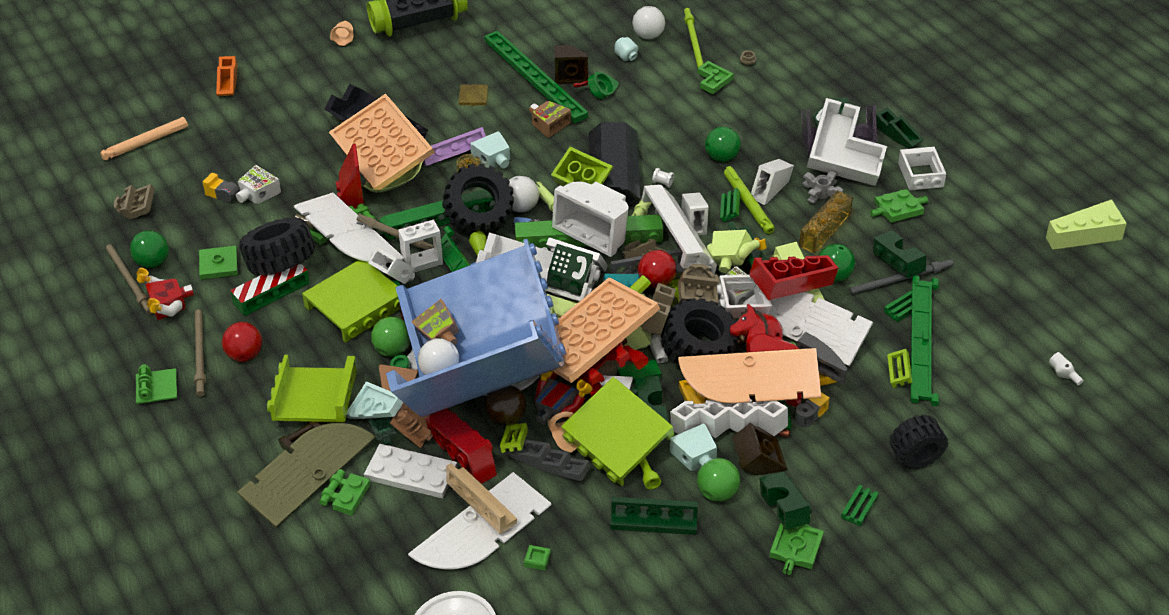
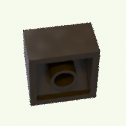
(570, 65)
(758, 451)

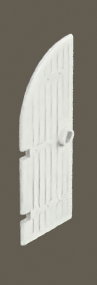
(339, 221)
(822, 320)
(470, 537)

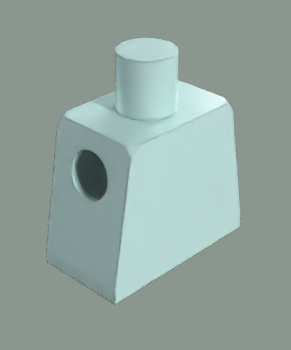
(492, 150)
(693, 447)

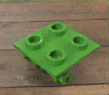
(155, 385)

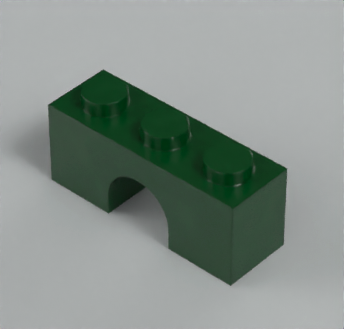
(890, 249)
(650, 392)
(791, 506)

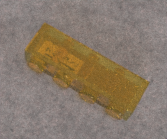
(825, 221)

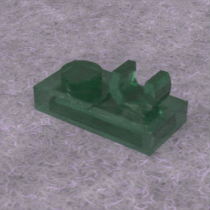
(382, 429)

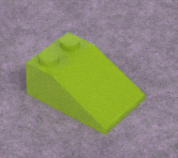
(580, 167)

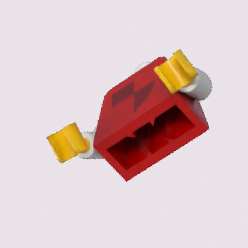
(164, 295)

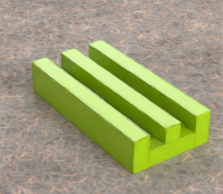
(908, 377)
(518, 437)

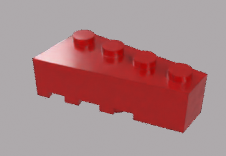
(792, 276)
(463, 444)

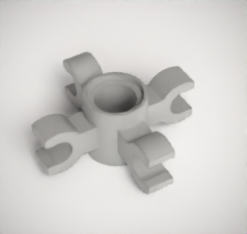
(822, 186)

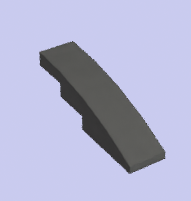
(549, 460)

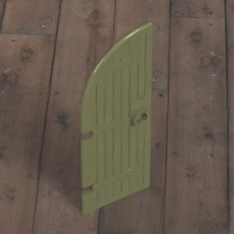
(298, 475)

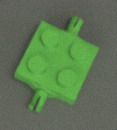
(898, 205)
(796, 546)

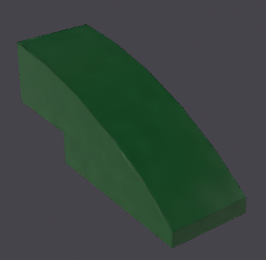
(897, 128)

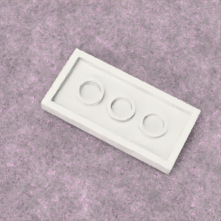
(409, 470)

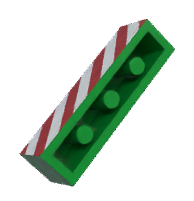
(268, 288)

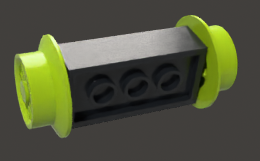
(400, 14)

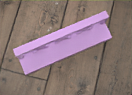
(454, 146)

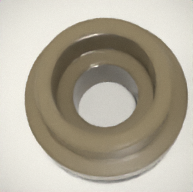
(748, 58)

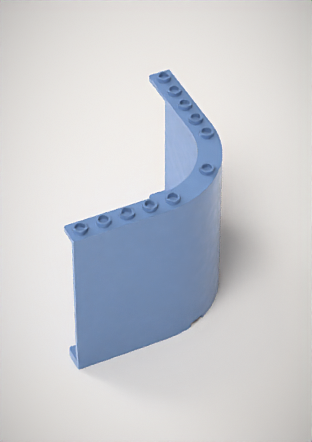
(502, 334)

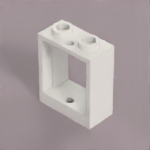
(928, 156)
(423, 259)
(741, 282)

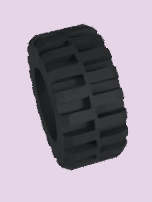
(483, 178)
(277, 246)
(701, 317)

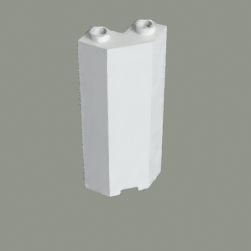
(498, 245)
(693, 248)

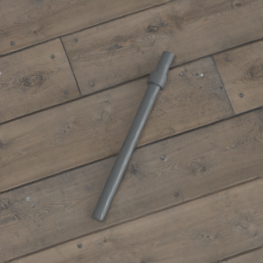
(933, 268)

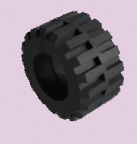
(918, 441)

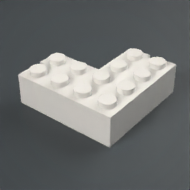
(840, 151)

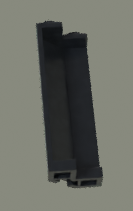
(354, 101)
(618, 146)

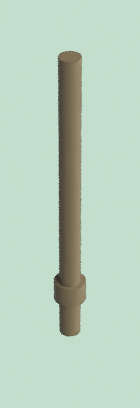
(142, 298)
(199, 377)

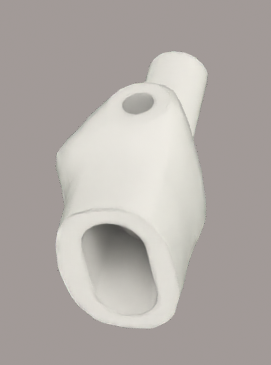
(1064, 368)

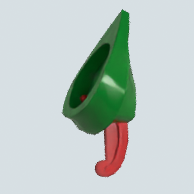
(600, 85)

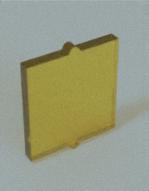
(473, 94)

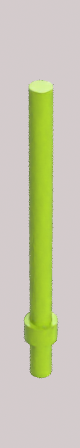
(689, 20)

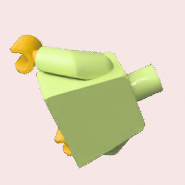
(732, 247)

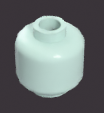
(626, 49)

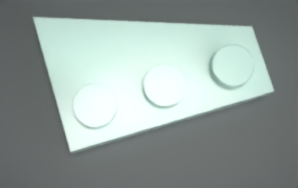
(374, 403)

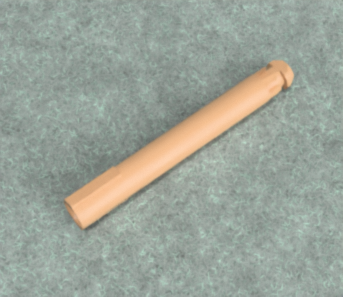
(144, 138)

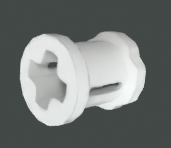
(663, 177)

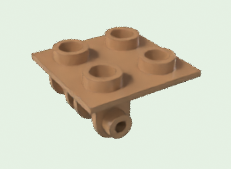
(412, 425)

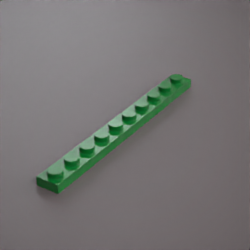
(535, 75)

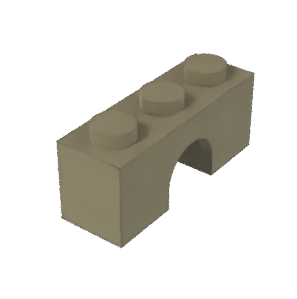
(664, 297)

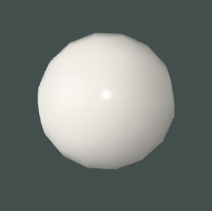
(648, 22)
(524, 193)
(437, 355)

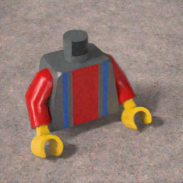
(557, 397)

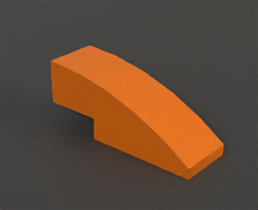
(226, 76)

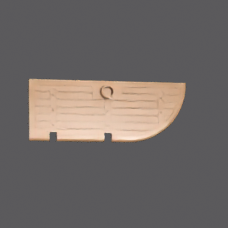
(762, 374)

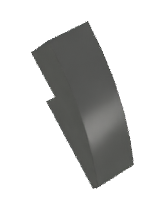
(828, 361)

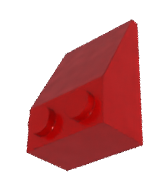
(350, 180)

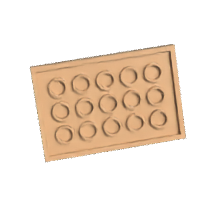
(384, 142)
(600, 324)

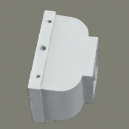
(591, 215)

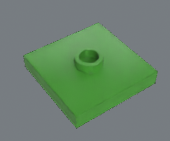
(218, 262)

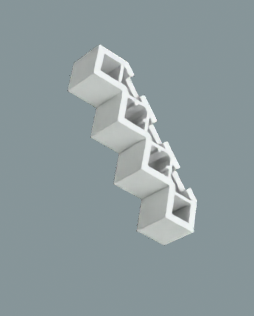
(721, 416)

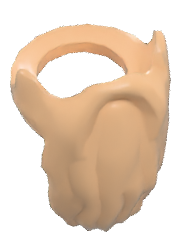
(342, 33)
(557, 431)

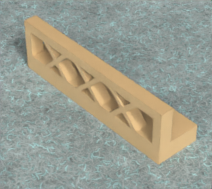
(480, 499)

